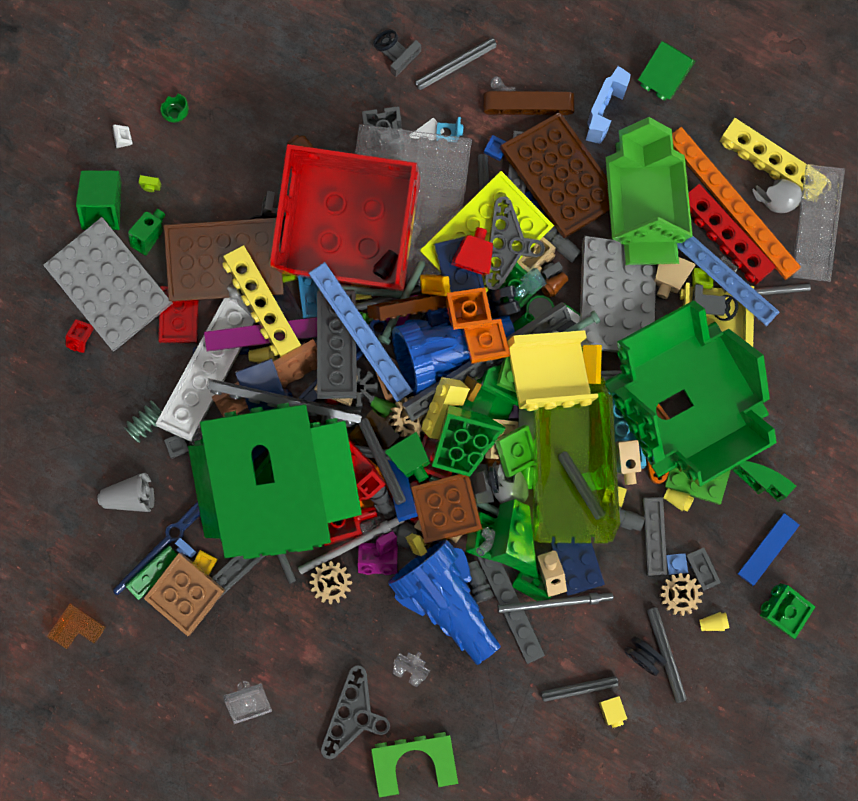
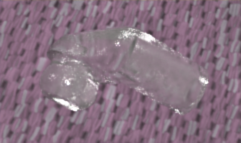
(498, 85)

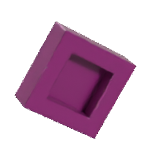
(386, 543)

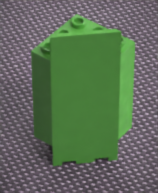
(648, 194)

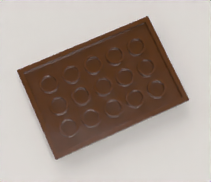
(559, 174)
(197, 255)

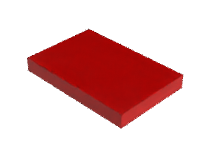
(179, 321)

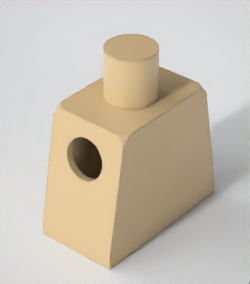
(672, 276)
(627, 451)
(551, 569)

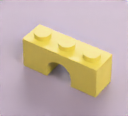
(448, 392)

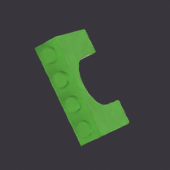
(437, 748)

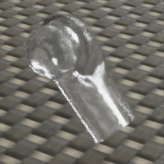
(489, 536)

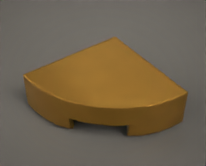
(474, 387)

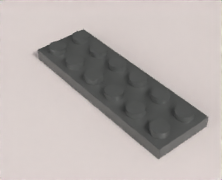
(334, 353)

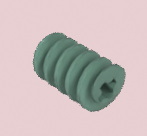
(144, 421)

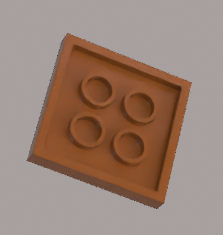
(446, 508)

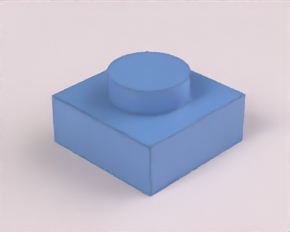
(184, 548)
(676, 564)

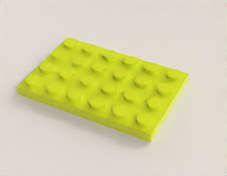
(479, 214)

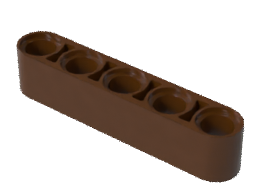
(528, 103)

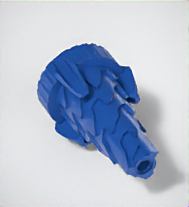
(432, 352)
(439, 588)

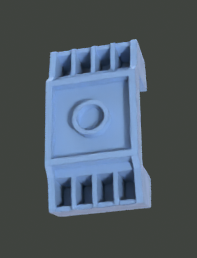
(616, 86)

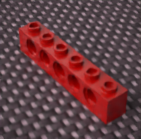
(713, 210)

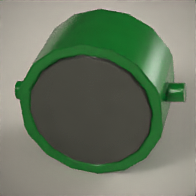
(538, 305)

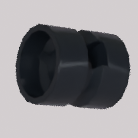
(508, 307)

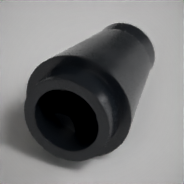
(385, 265)

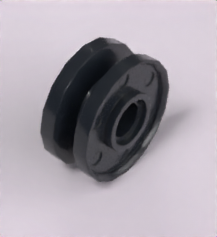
(645, 656)

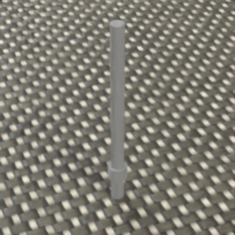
(384, 527)

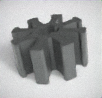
(366, 388)

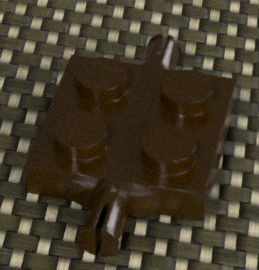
(382, 428)

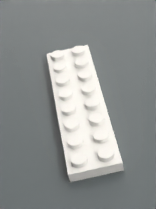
(191, 397)

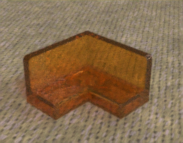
(74, 622)

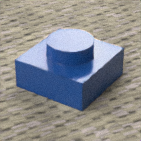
(493, 148)

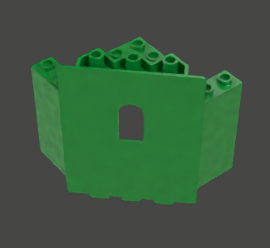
(720, 377)
(310, 487)

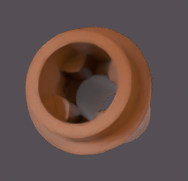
(554, 284)

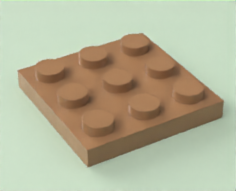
(184, 594)

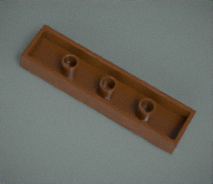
(404, 306)

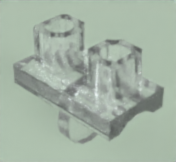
(413, 665)

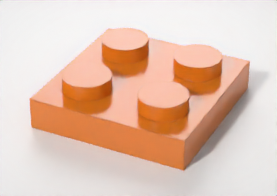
(486, 342)

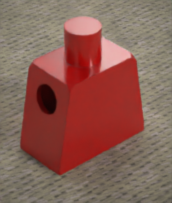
(474, 253)

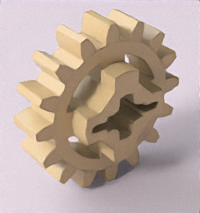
(400, 420)
(334, 574)
(688, 600)

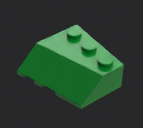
(489, 405)
(464, 440)
(514, 538)

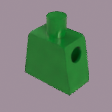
(146, 231)
(410, 457)

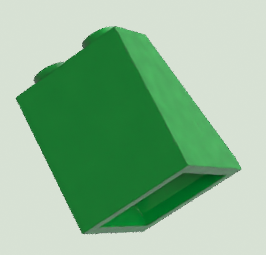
(666, 71)
(99, 197)

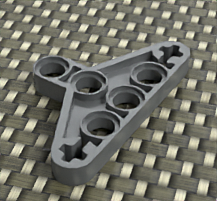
(511, 233)
(350, 726)

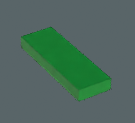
(149, 575)

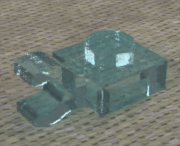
(530, 283)

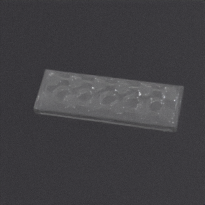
(818, 222)

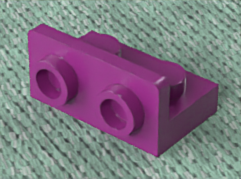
(372, 563)

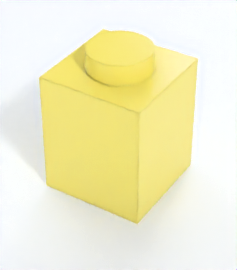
(613, 711)

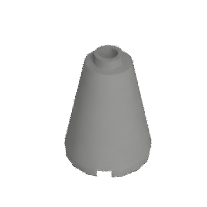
(129, 494)

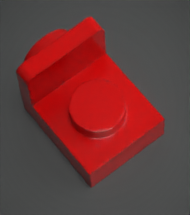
(78, 335)

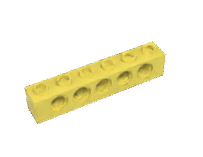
(768, 151)
(239, 258)

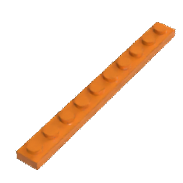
(734, 204)

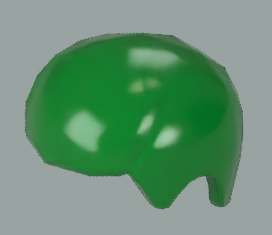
(174, 108)

